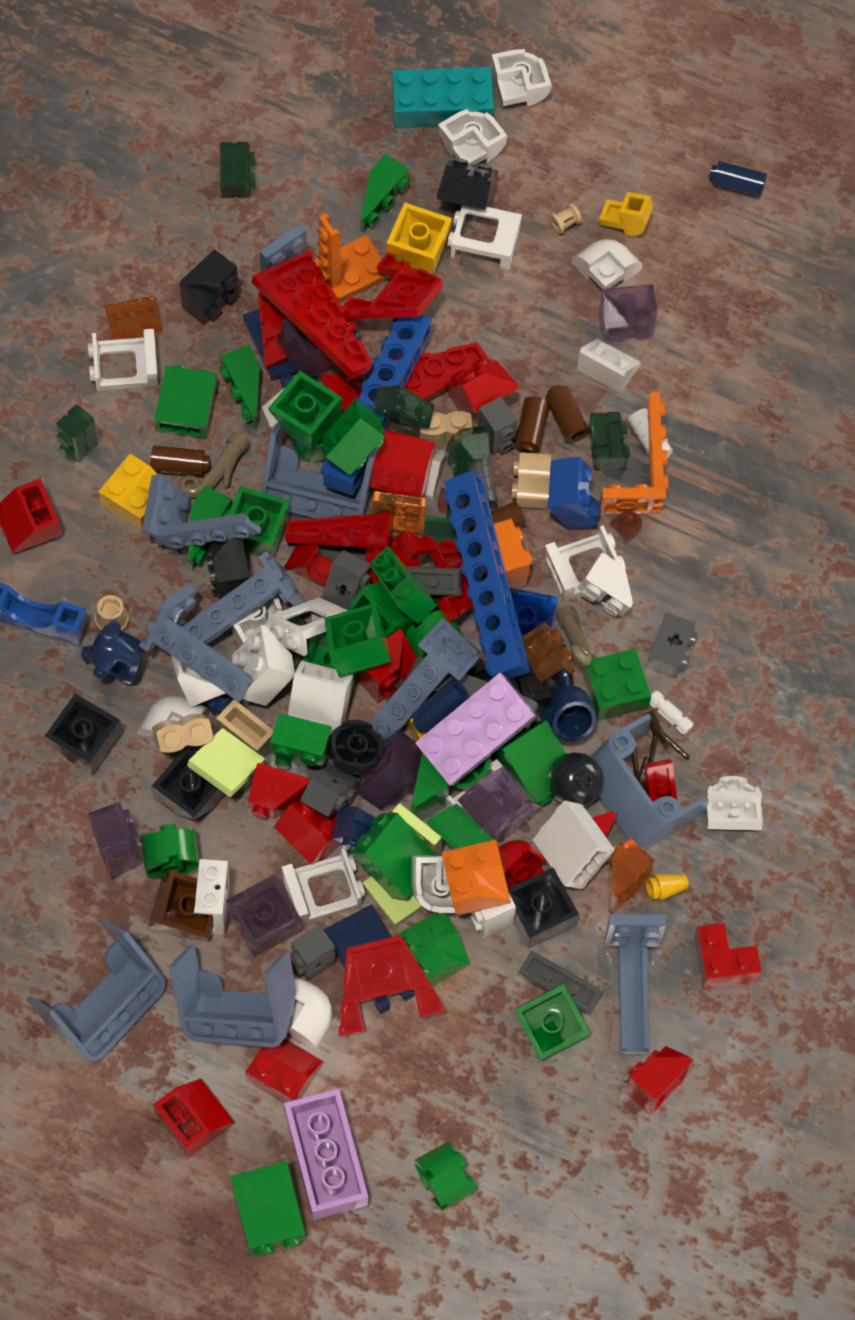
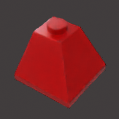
(274, 791)

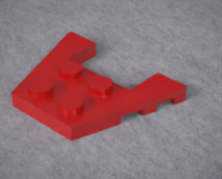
(403, 296)
(271, 323)
(447, 556)
(381, 971)

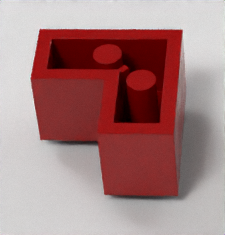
(722, 965)

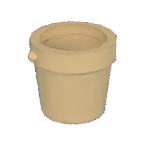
(111, 609)

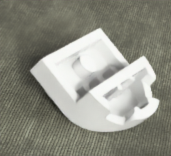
(734, 805)

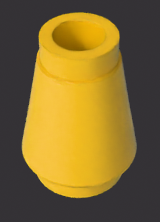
(665, 885)

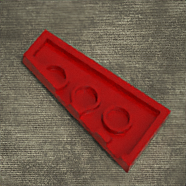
(351, 530)

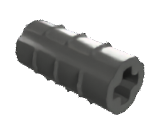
(483, 469)

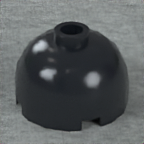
(355, 747)
(576, 778)

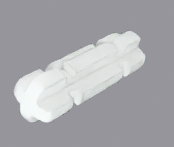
(671, 712)

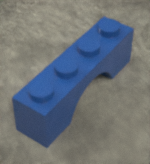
(55, 620)

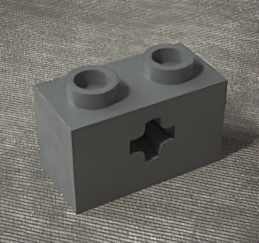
(500, 425)
(346, 579)
(677, 632)
(329, 790)
(312, 953)

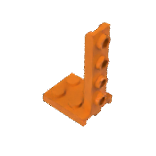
(348, 267)
(641, 497)

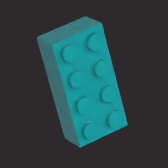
(433, 95)

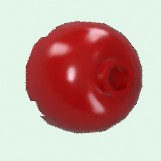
(520, 861)

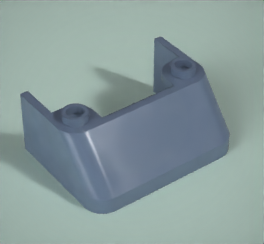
(306, 488)
(622, 793)
(112, 1004)
(232, 1016)

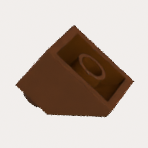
(175, 908)

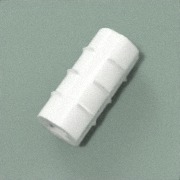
(639, 425)

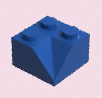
(570, 494)

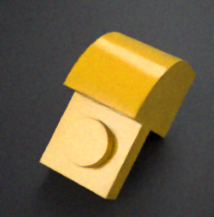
(628, 215)

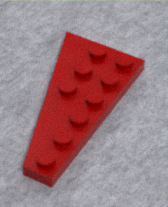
(313, 308)
(426, 380)

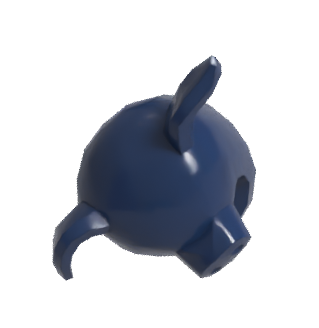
(113, 652)
(570, 711)

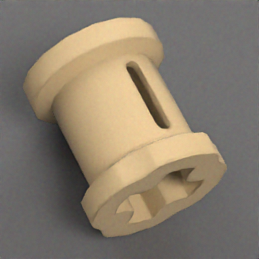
(565, 218)

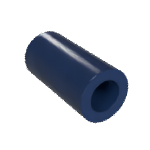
(738, 178)
(439, 706)

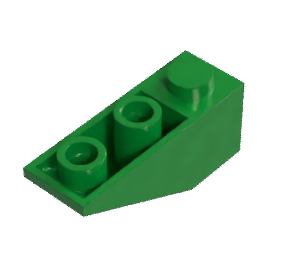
(384, 183)
(243, 374)
(206, 506)
(402, 586)

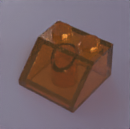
(627, 873)

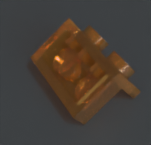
(131, 317)
(406, 511)
(546, 652)

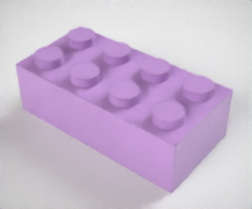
(476, 729)
(326, 1154)

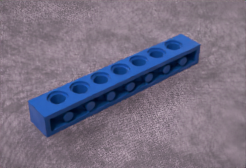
(383, 367)
(513, 660)

